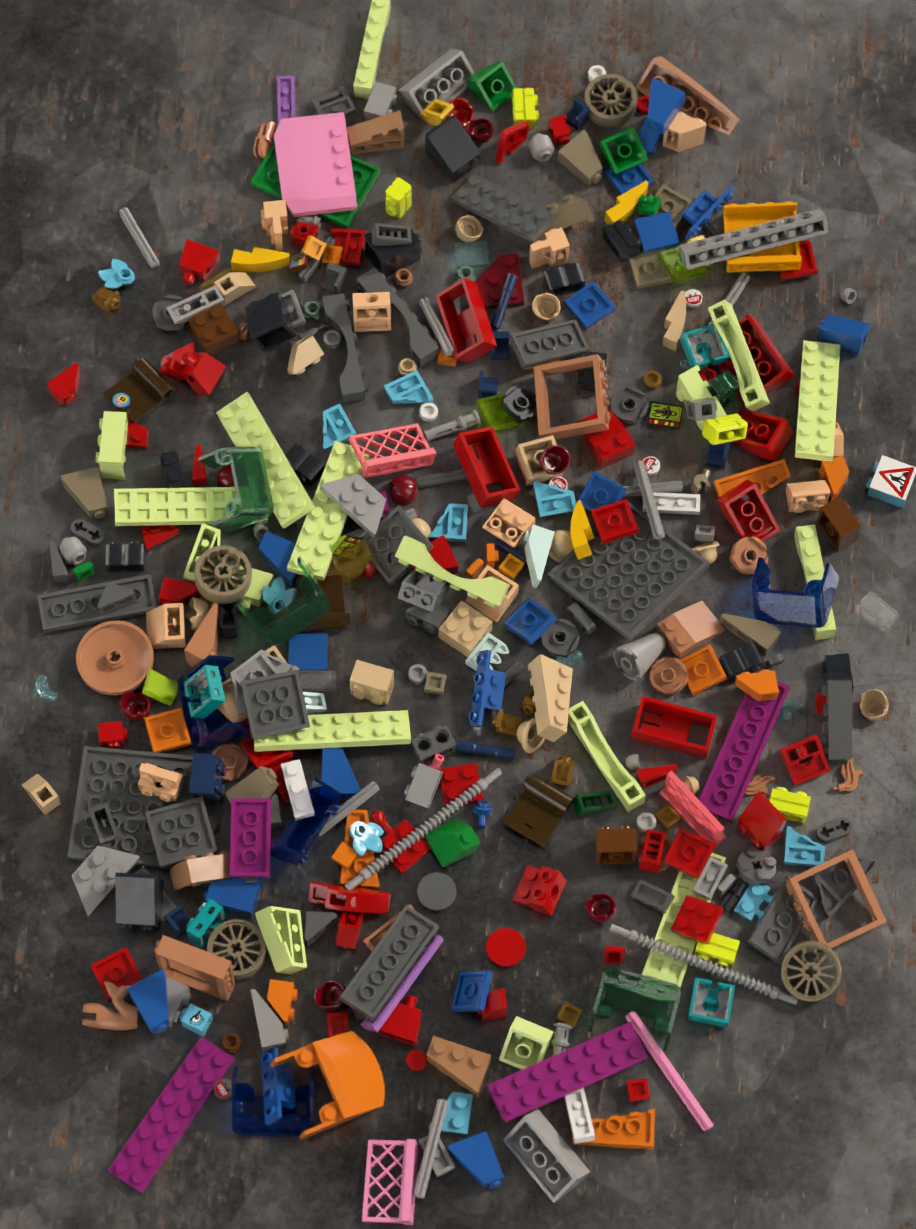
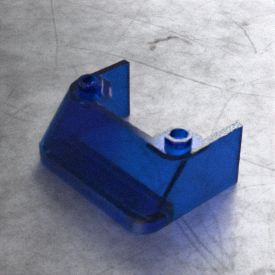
(793, 608)
(213, 728)
(302, 833)
(249, 1115)

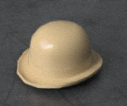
(560, 545)
(707, 551)
(528, 736)

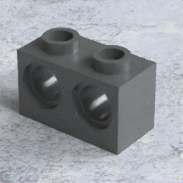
(435, 747)

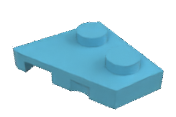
(408, 390)
(336, 427)
(553, 500)
(452, 523)
(802, 850)

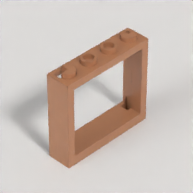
(602, 399)
(863, 887)
(195, 967)

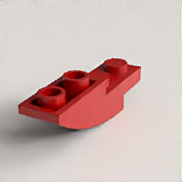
(351, 900)

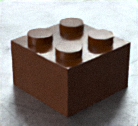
(213, 330)
(839, 523)
(615, 845)

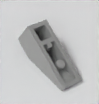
(195, 304)
(269, 1026)

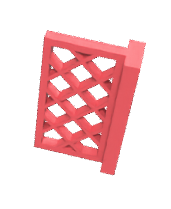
(397, 461)
(692, 810)

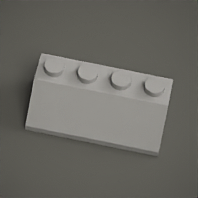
(441, 81)
(545, 1155)

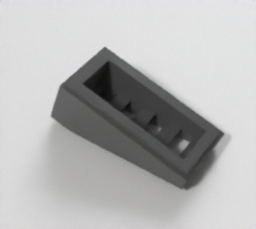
(384, 240)
(59, 571)

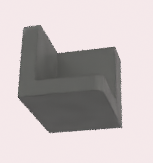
(335, 278)

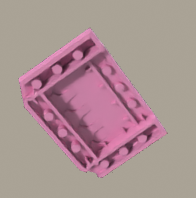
(315, 164)

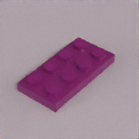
(250, 838)

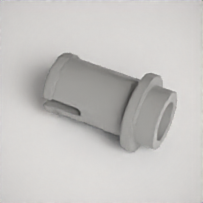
(310, 220)

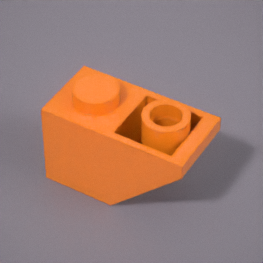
(835, 474)
(759, 685)
(280, 999)

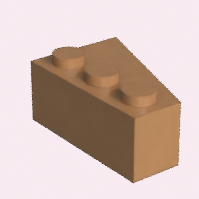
(377, 134)
(201, 870)
(460, 1063)

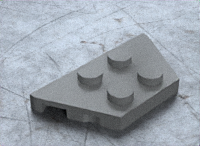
(357, 500)
(257, 666)
(97, 875)

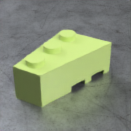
(692, 387)
(112, 445)
(206, 539)
(283, 938)

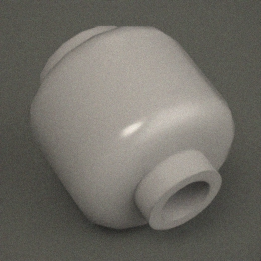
(541, 147)
(72, 550)

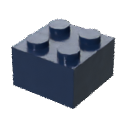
(207, 777)

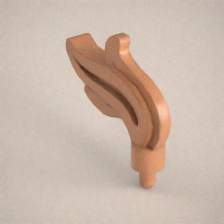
(850, 776)
(758, 784)

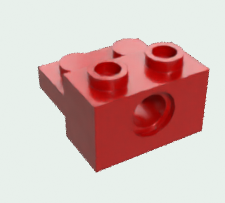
(802, 750)
(540, 889)

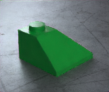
(492, 85)
(623, 151)
(452, 842)

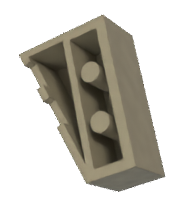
(568, 213)

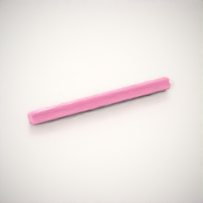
(669, 1071)

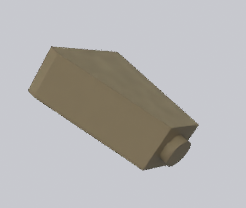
(581, 159)
(87, 491)
(258, 784)

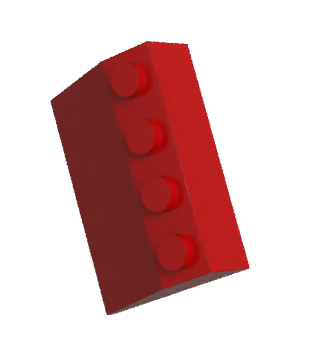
(767, 359)

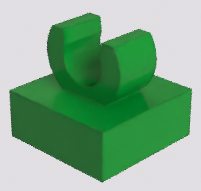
(648, 204)

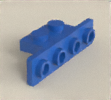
(702, 209)
(487, 690)
(277, 1087)

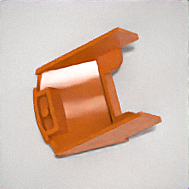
(349, 1073)

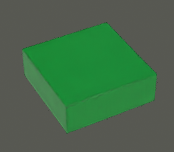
(84, 571)

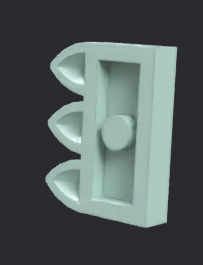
(491, 643)

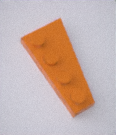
(765, 477)
(360, 861)
(624, 1131)

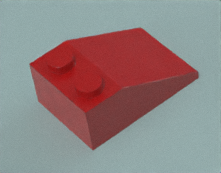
(765, 434)
(611, 444)
(748, 512)
(761, 822)

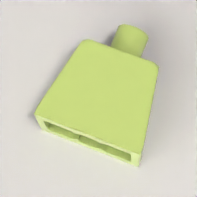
(254, 594)

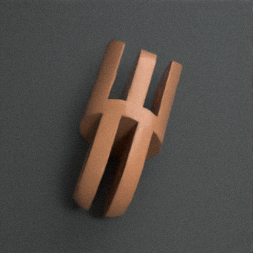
(264, 139)

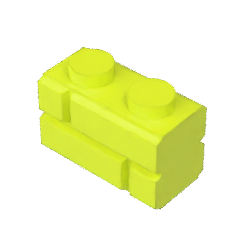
(524, 106)
(398, 198)
(725, 429)
(791, 805)
(719, 950)

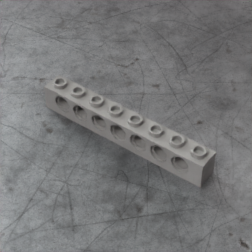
(753, 239)

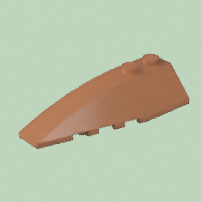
(698, 101)

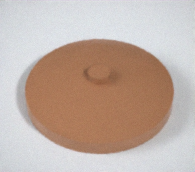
(114, 657)

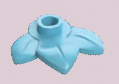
(116, 276)
(279, 594)
(368, 839)

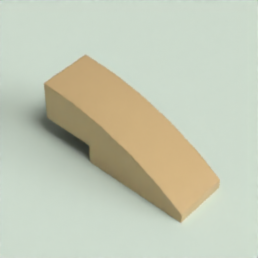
(675, 322)

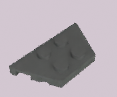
(836, 883)

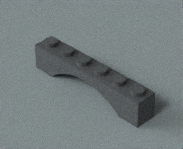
(337, 315)
(422, 346)

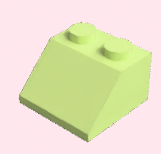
(525, 1044)

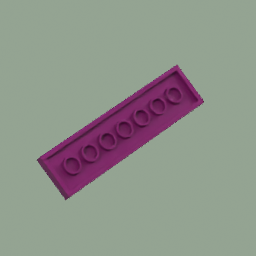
(741, 754)
(567, 1072)
(171, 1115)

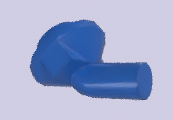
(481, 808)

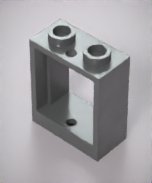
(432, 592)

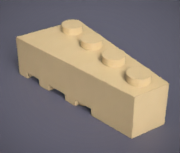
(551, 696)

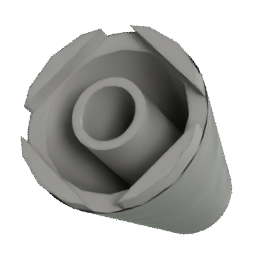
(639, 655)

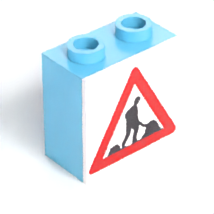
(891, 481)

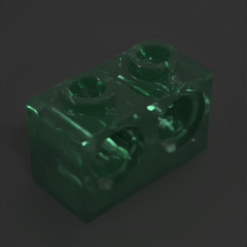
(724, 388)

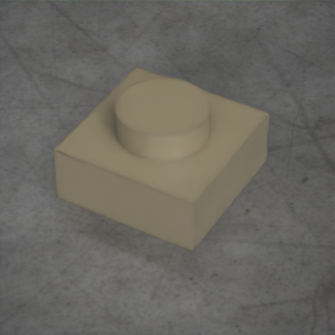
(435, 683)

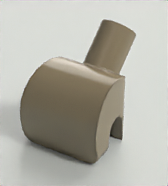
(701, 481)

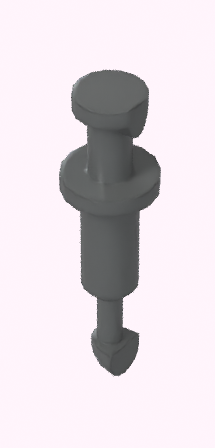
(313, 331)

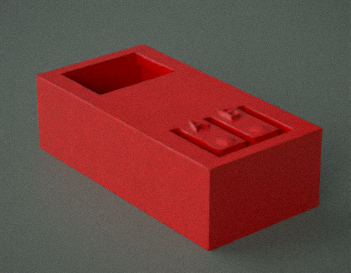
(468, 324)
(485, 469)
(673, 726)

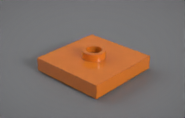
(703, 670)
(167, 731)

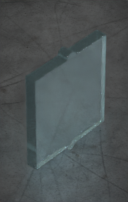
(471, 254)

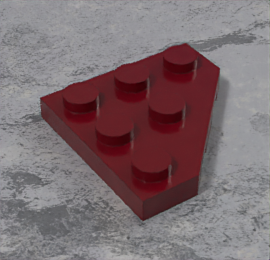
(492, 281)

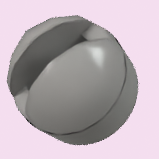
(848, 295)
(257, 534)
(633, 762)

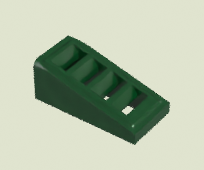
(584, 798)

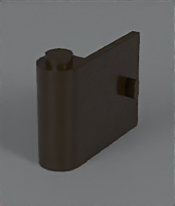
(145, 387)
(336, 617)
(539, 808)

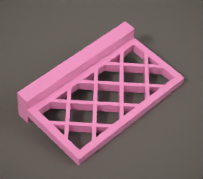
(407, 1186)

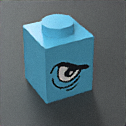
(196, 1019)

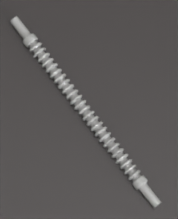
(481, 785)
(773, 992)

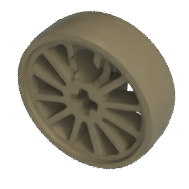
(611, 100)
(219, 578)
(232, 944)
(814, 946)

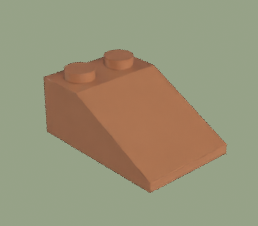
(689, 629)
(205, 638)

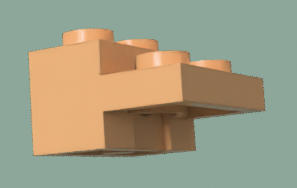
(275, 221)
(551, 250)
(372, 311)
(170, 781)

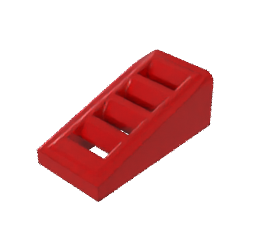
(199, 474)
(650, 776)
(650, 862)
(613, 954)

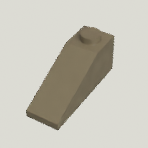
(752, 631)

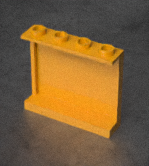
(772, 259)

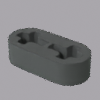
(85, 536)
(581, 618)
(832, 826)

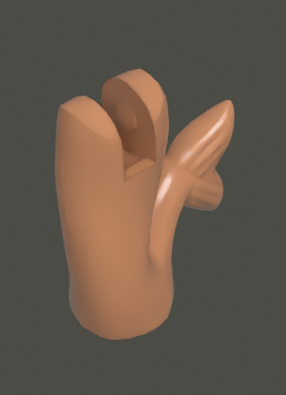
(108, 1019)

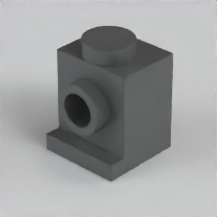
(696, 413)

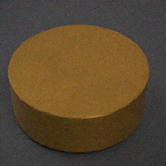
(652, 380)

